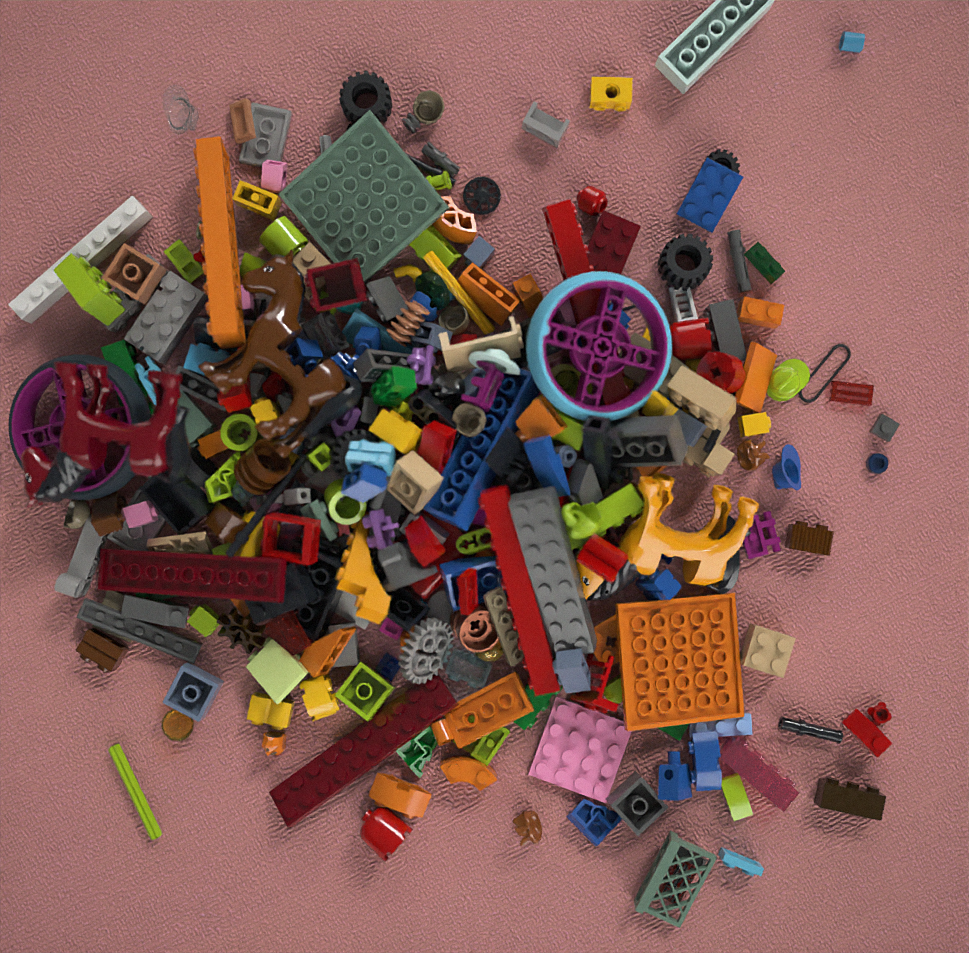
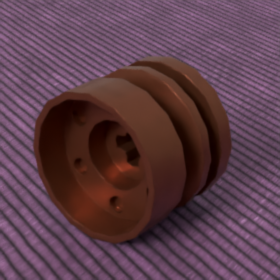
(474, 635)

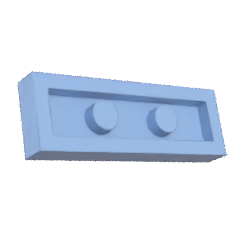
(724, 727)

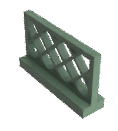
(656, 877)

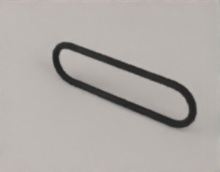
(832, 377)

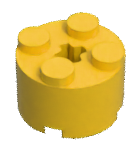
(318, 697)

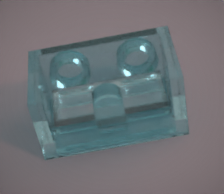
(468, 668)

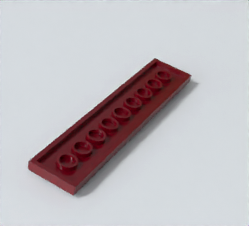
(192, 575)
(362, 749)

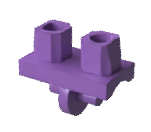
(421, 362)
(382, 529)

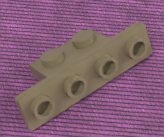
(503, 625)

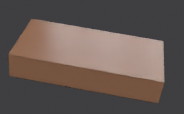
(242, 121)

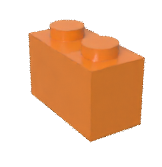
(760, 312)

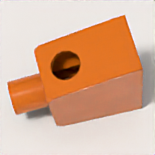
(539, 421)

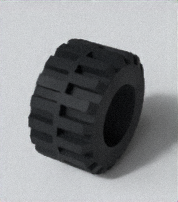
(365, 84)
(696, 251)
(342, 445)

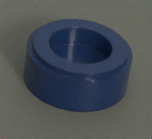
(877, 463)

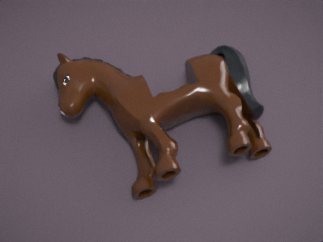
(317, 397)

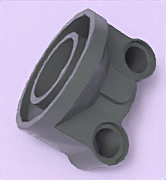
(402, 566)

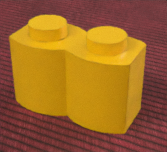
(265, 710)

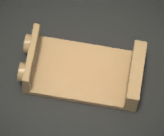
(457, 355)

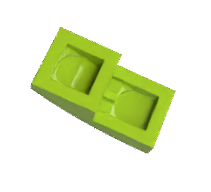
(184, 261)
(736, 797)

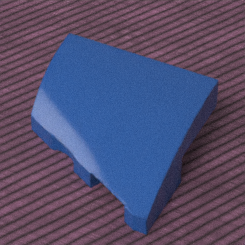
(593, 820)

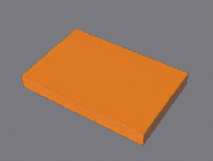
(758, 371)

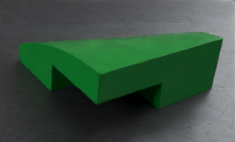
(418, 750)

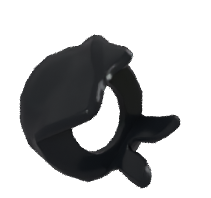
(450, 383)

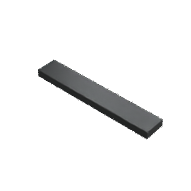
(139, 630)

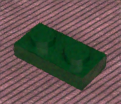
(764, 262)

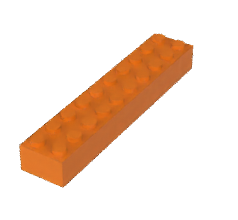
(219, 243)

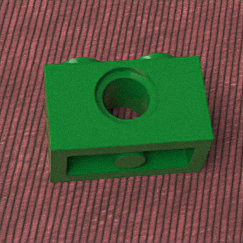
(394, 386)

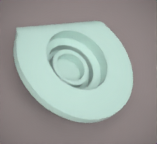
(497, 357)

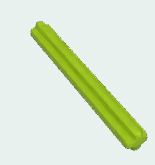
(135, 791)

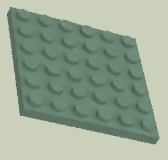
(364, 198)

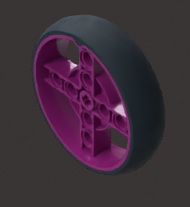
(23, 411)

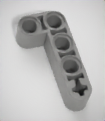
(83, 563)

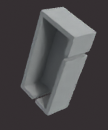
(166, 318)

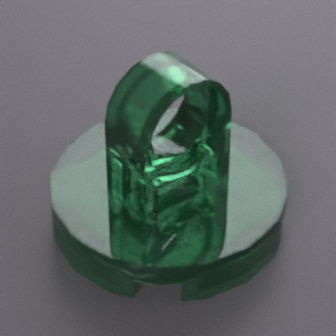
(435, 288)

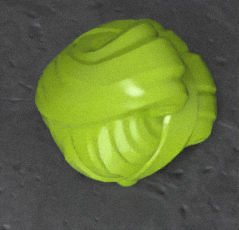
(582, 520)

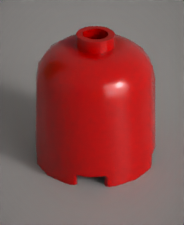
(690, 339)
(383, 831)

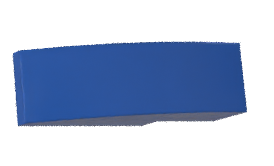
(547, 464)

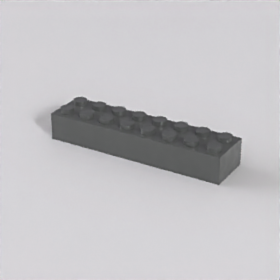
(553, 570)

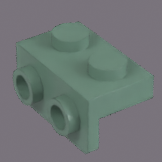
(319, 511)

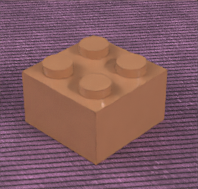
(134, 273)

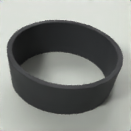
(200, 468)

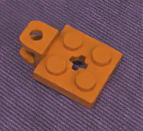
(603, 630)

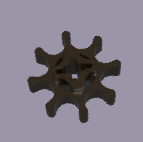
(241, 630)

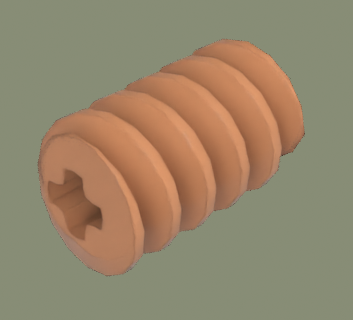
(408, 322)

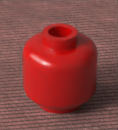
(592, 200)

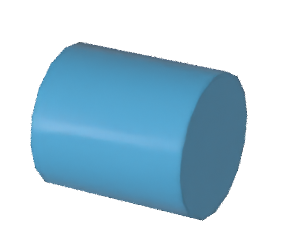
(851, 41)

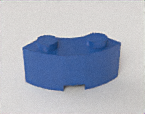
(705, 760)

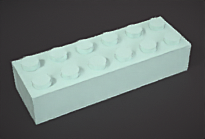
(709, 39)

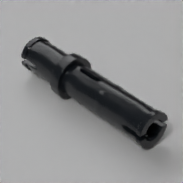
(802, 728)

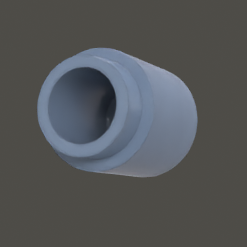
(567, 455)

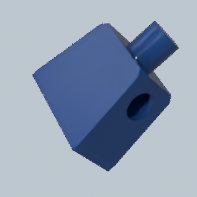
(674, 779)

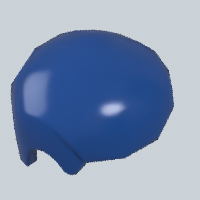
(425, 301)

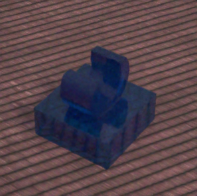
(388, 666)

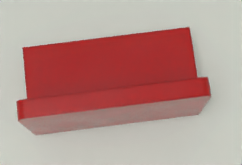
(601, 557)

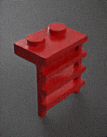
(593, 699)

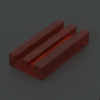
(834, 391)

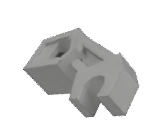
(290, 497)

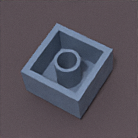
(193, 691)

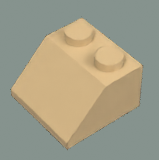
(414, 482)

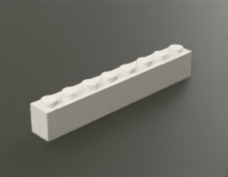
(93, 248)

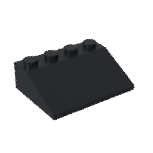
(317, 614)

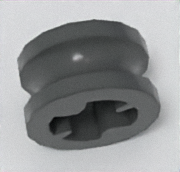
(411, 123)

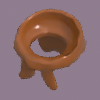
(750, 455)
(528, 826)

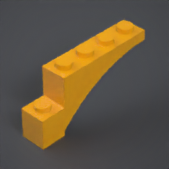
(359, 577)

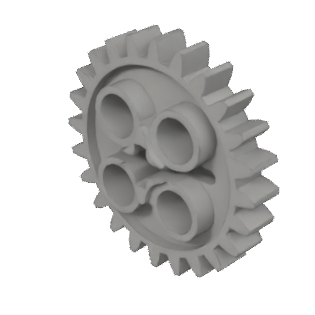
(429, 637)

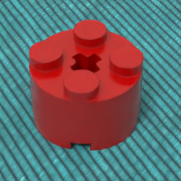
(727, 365)

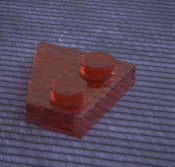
(288, 633)

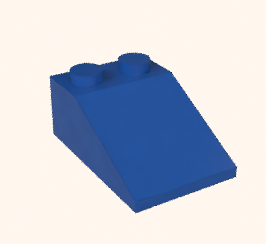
(487, 577)

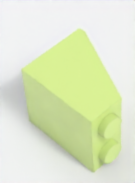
(276, 670)

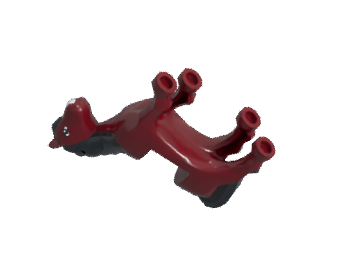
(86, 433)

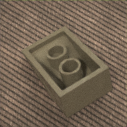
(637, 375)

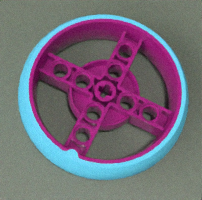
(653, 361)

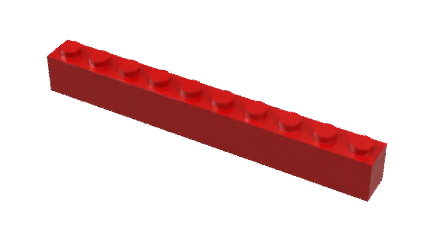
(573, 261)
(520, 592)

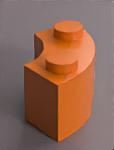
(456, 224)
(468, 769)
(399, 795)

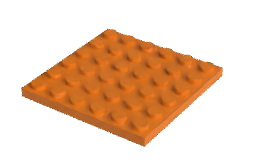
(679, 661)

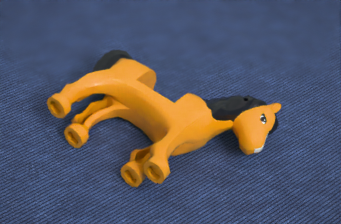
(706, 558)

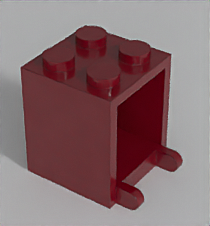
(343, 284)

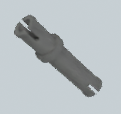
(740, 266)

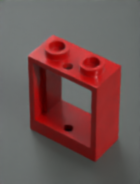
(310, 541)

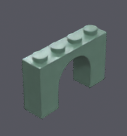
(197, 423)

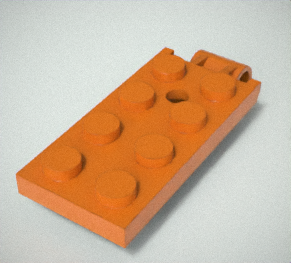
(492, 708)

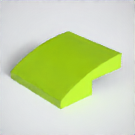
(487, 746)

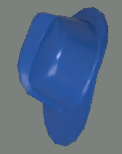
(788, 470)

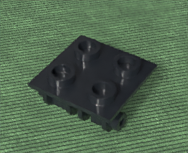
(508, 457)

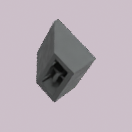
(387, 297)

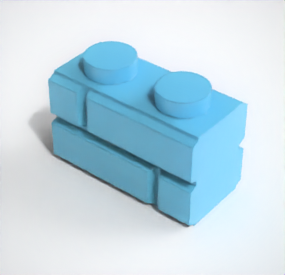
(377, 455)

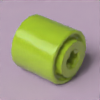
(282, 237)
(233, 428)
(345, 511)

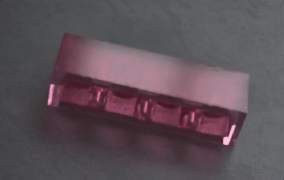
(757, 773)

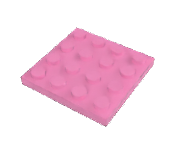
(580, 749)

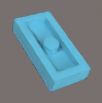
(734, 859)

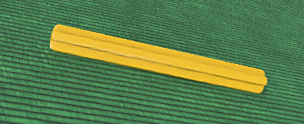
(459, 293)

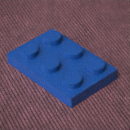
(709, 195)

